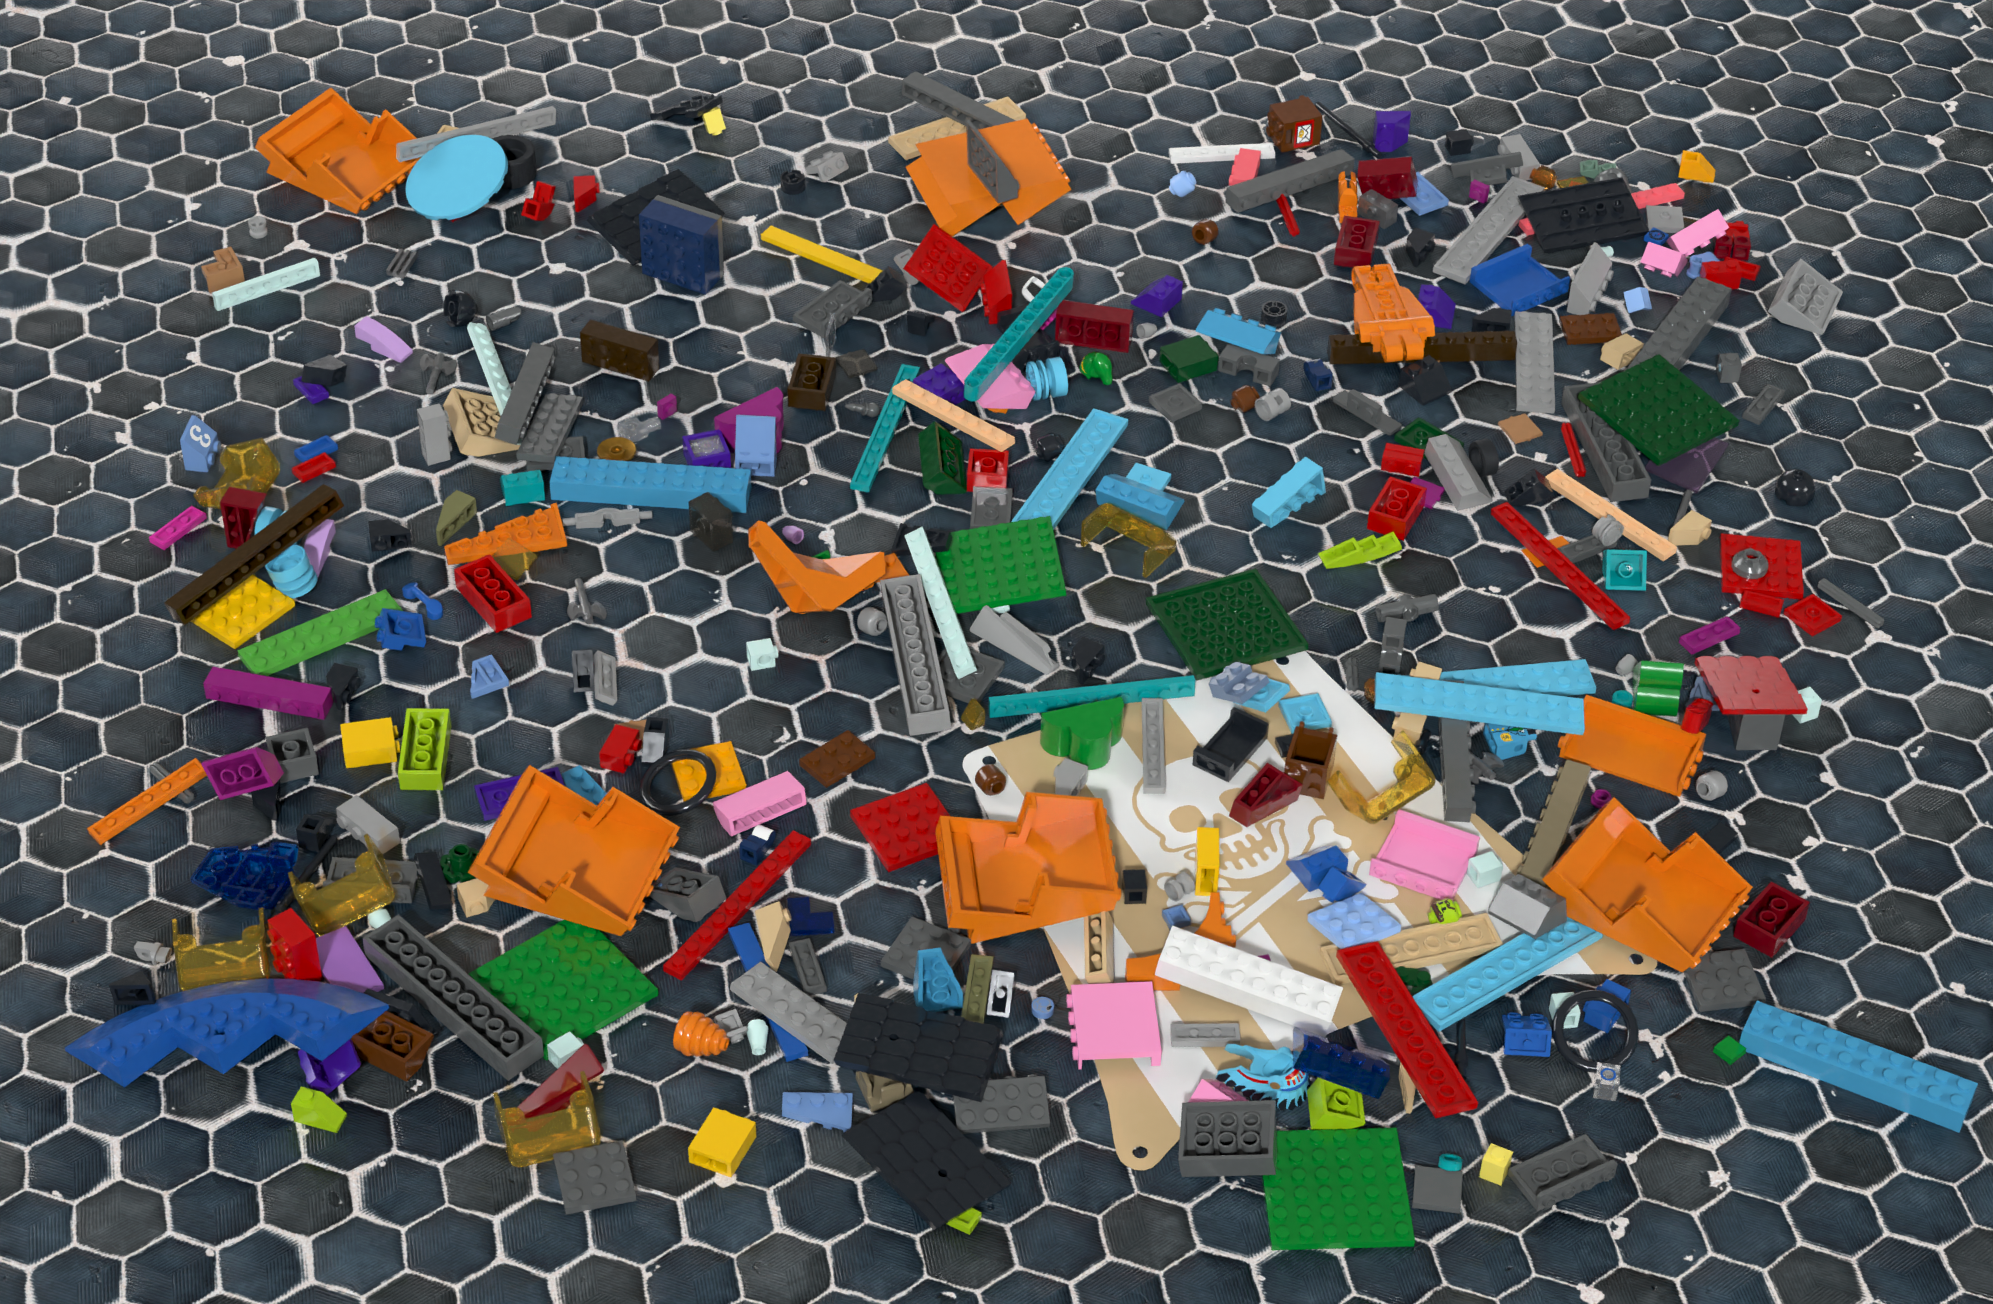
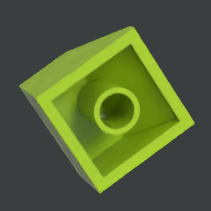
(1334, 1106)

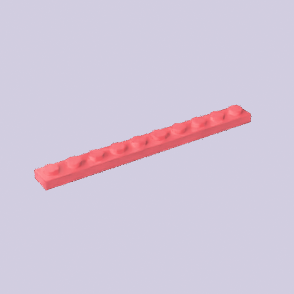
(1642, 198)

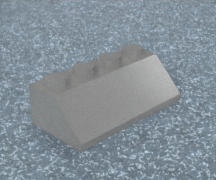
(1590, 282)
(1456, 472)

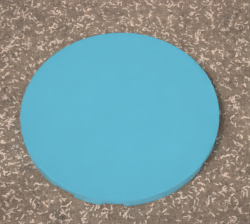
(456, 177)

